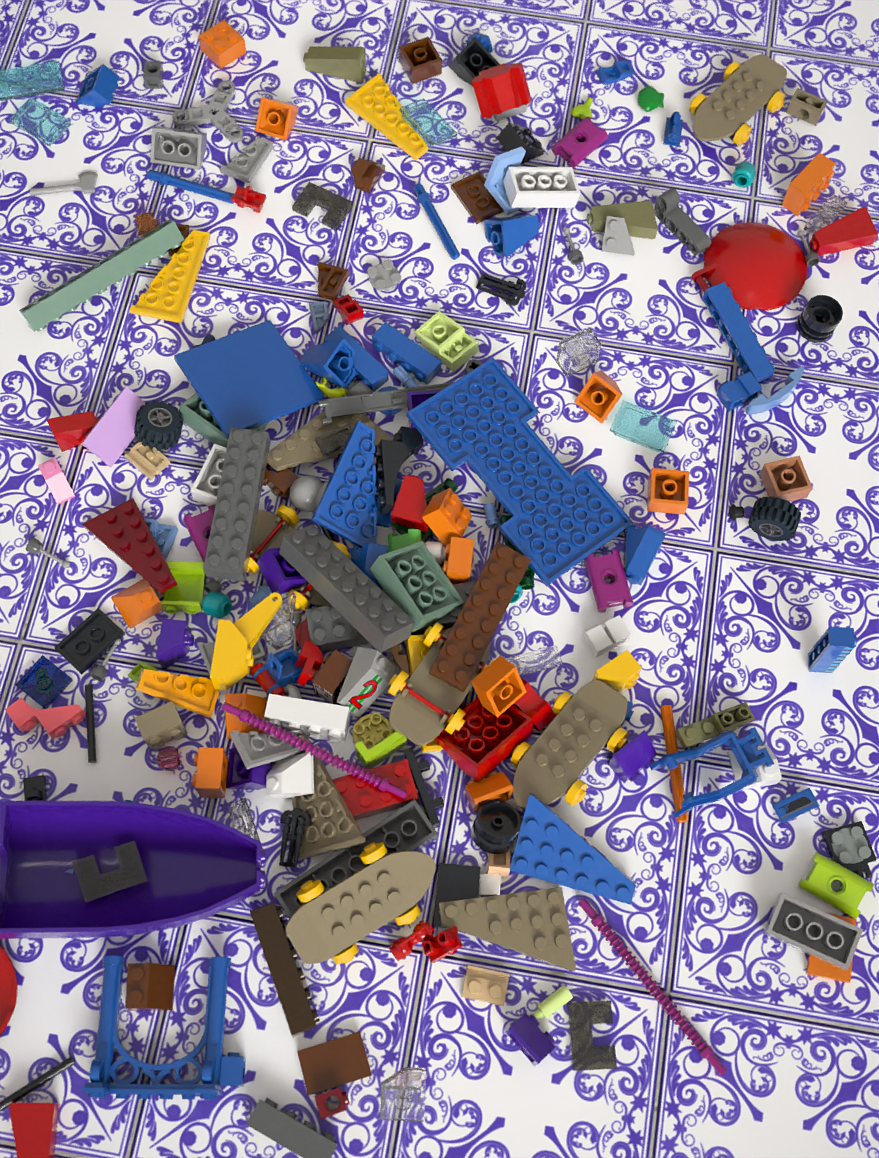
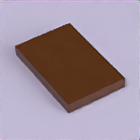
(476, 197)
(334, 1063)

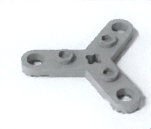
(204, 114)

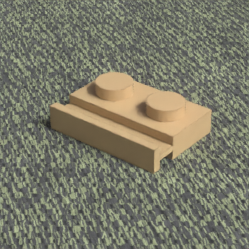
(146, 460)
(485, 985)

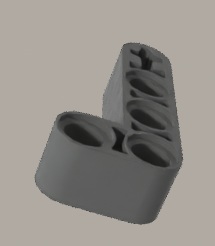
(679, 223)

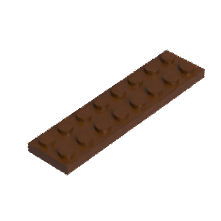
(479, 617)

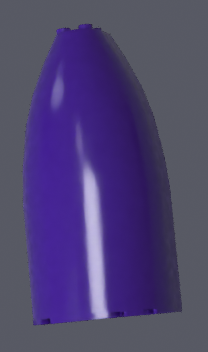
(188, 859)

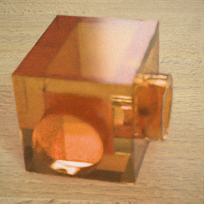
(146, 223)

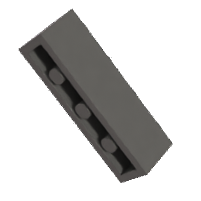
(290, 1133)

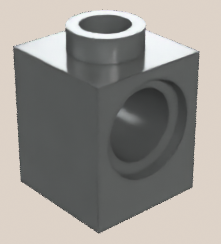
(153, 75)

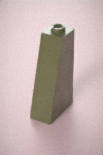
(338, 62)
(637, 215)

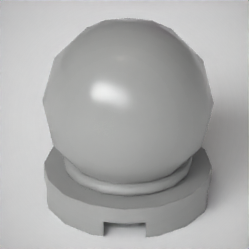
(306, 493)

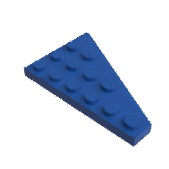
(350, 494)
(558, 854)

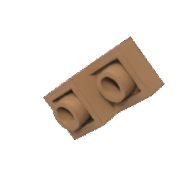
(400, 660)

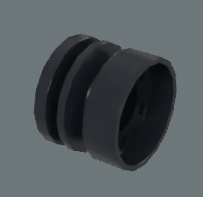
(819, 318)

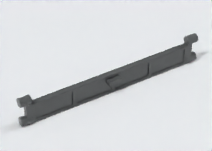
(370, 402)

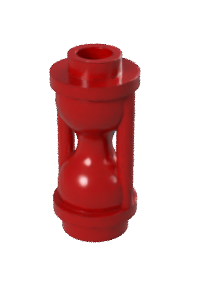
(403, 946)

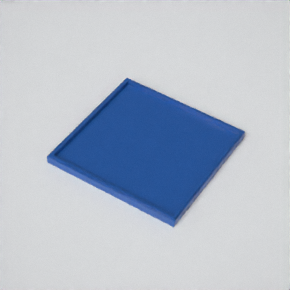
(248, 377)

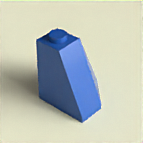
(510, 232)
(331, 361)
(640, 551)
(365, 558)

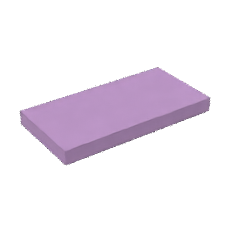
(114, 428)

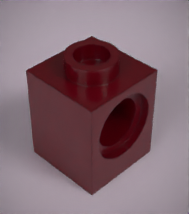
(321, 1101)

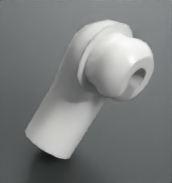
(293, 691)

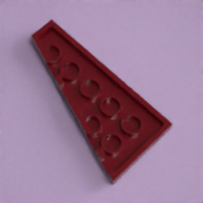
(131, 540)

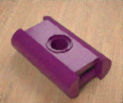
(579, 142)
(199, 529)
(605, 593)

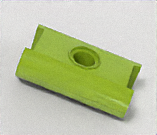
(850, 892)

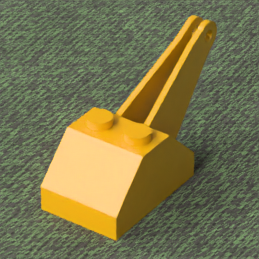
(235, 642)

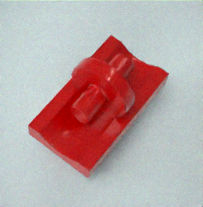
(248, 198)
(442, 945)

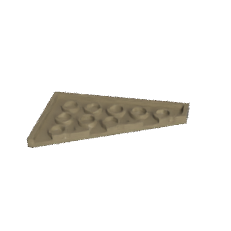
(301, 445)
(331, 821)
(521, 921)

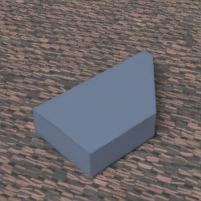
(319, 315)

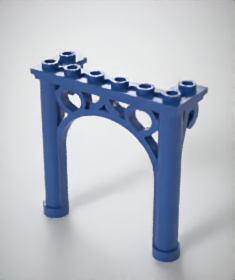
(108, 1036)

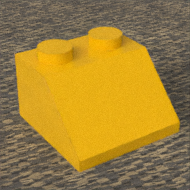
(619, 672)

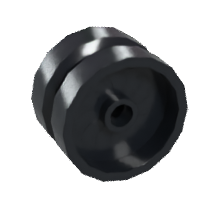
(496, 826)

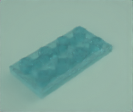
(31, 80)

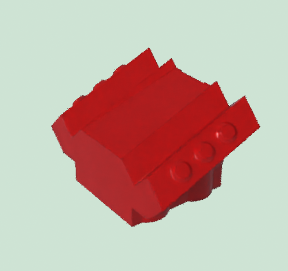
(501, 89)

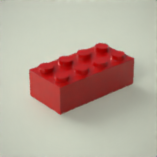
(366, 800)

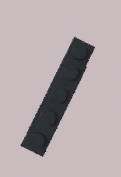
(389, 459)

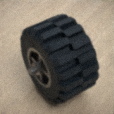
(158, 425)
(774, 518)

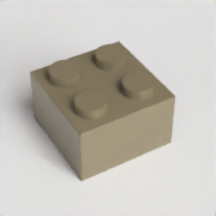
(161, 726)

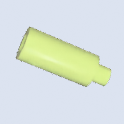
(553, 1003)

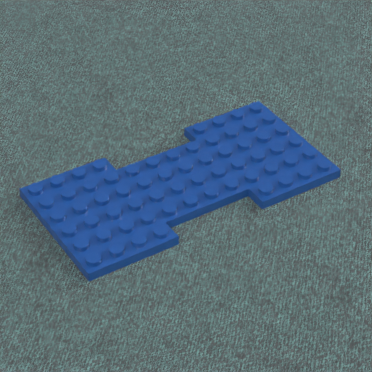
(553, 514)

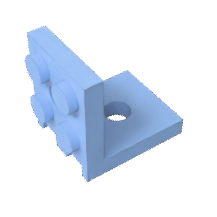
(496, 175)

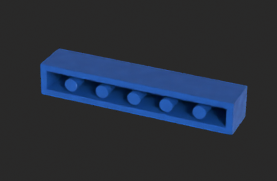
(737, 332)

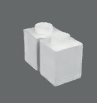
(607, 636)

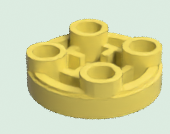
(371, 730)

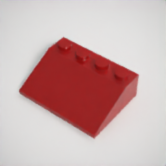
(485, 738)

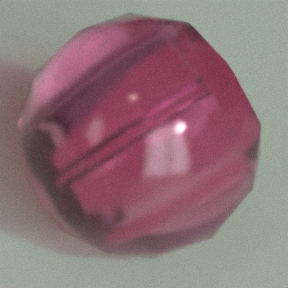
(168, 758)

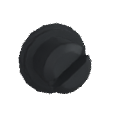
(736, 512)

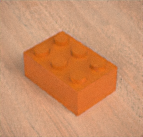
(809, 184)

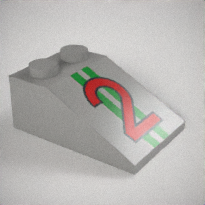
(365, 680)

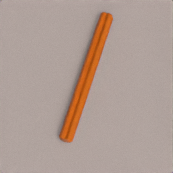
(672, 747)

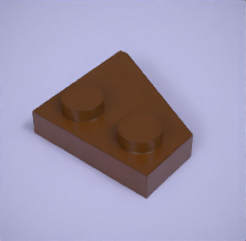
(331, 280)

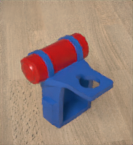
(277, 672)

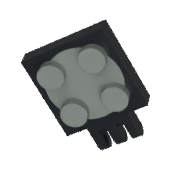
(850, 848)

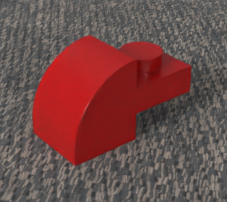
(348, 309)
(309, 660)

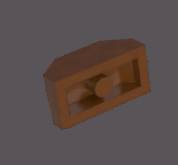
(367, 174)

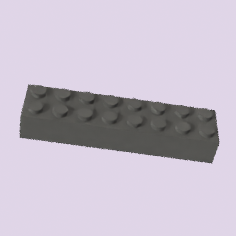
(237, 504)
(346, 588)
(401, 831)

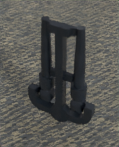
(518, 291)
(295, 837)

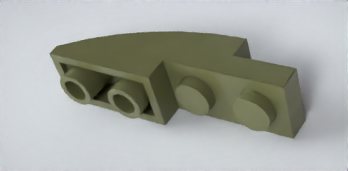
(713, 726)

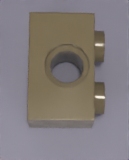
(806, 106)

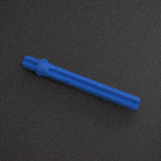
(187, 185)
(424, 198)

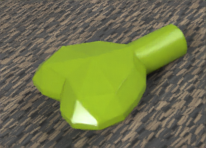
(583, 110)

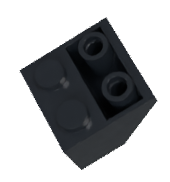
(515, 136)

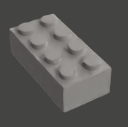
(813, 931)

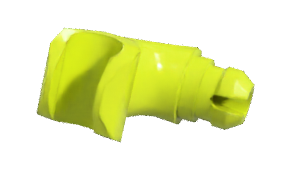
(332, 393)

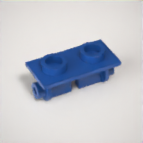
(673, 130)

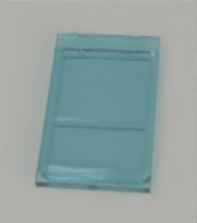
(40, 121)
(427, 122)
(643, 427)

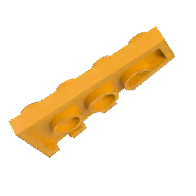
(185, 691)

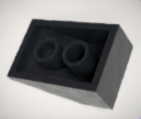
(471, 61)

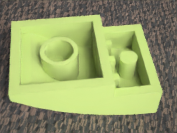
(447, 341)

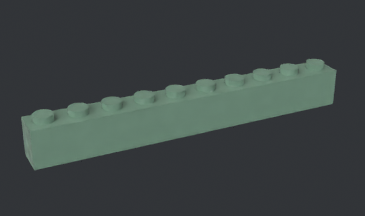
(101, 275)

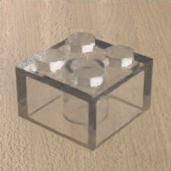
(578, 352)

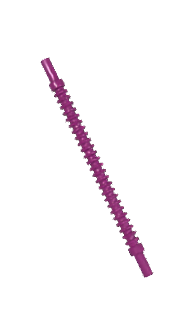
(246, 716)
(705, 1050)

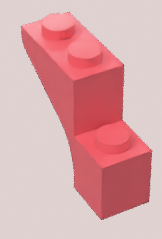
(54, 720)

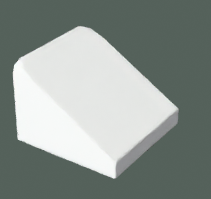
(489, 884)

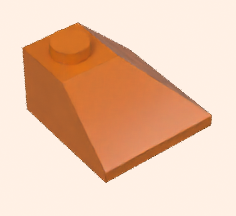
(276, 118)
(599, 396)
(137, 603)
(244, 701)

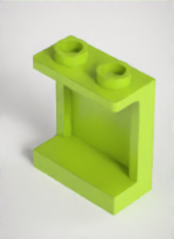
(190, 589)
(381, 751)

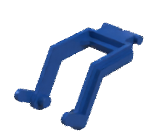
(746, 753)

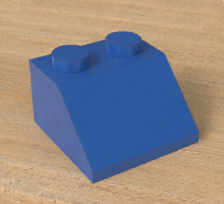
(98, 87)

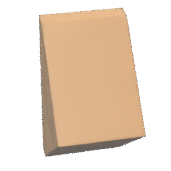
(499, 864)

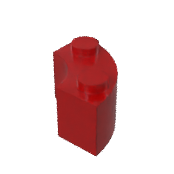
(535, 707)

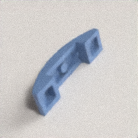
(762, 404)

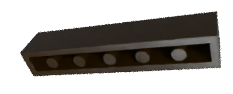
(283, 969)

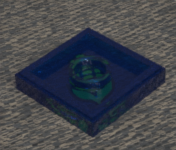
(44, 682)

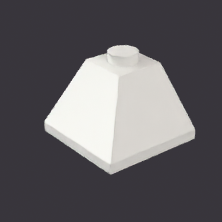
(767, 775)
(291, 777)

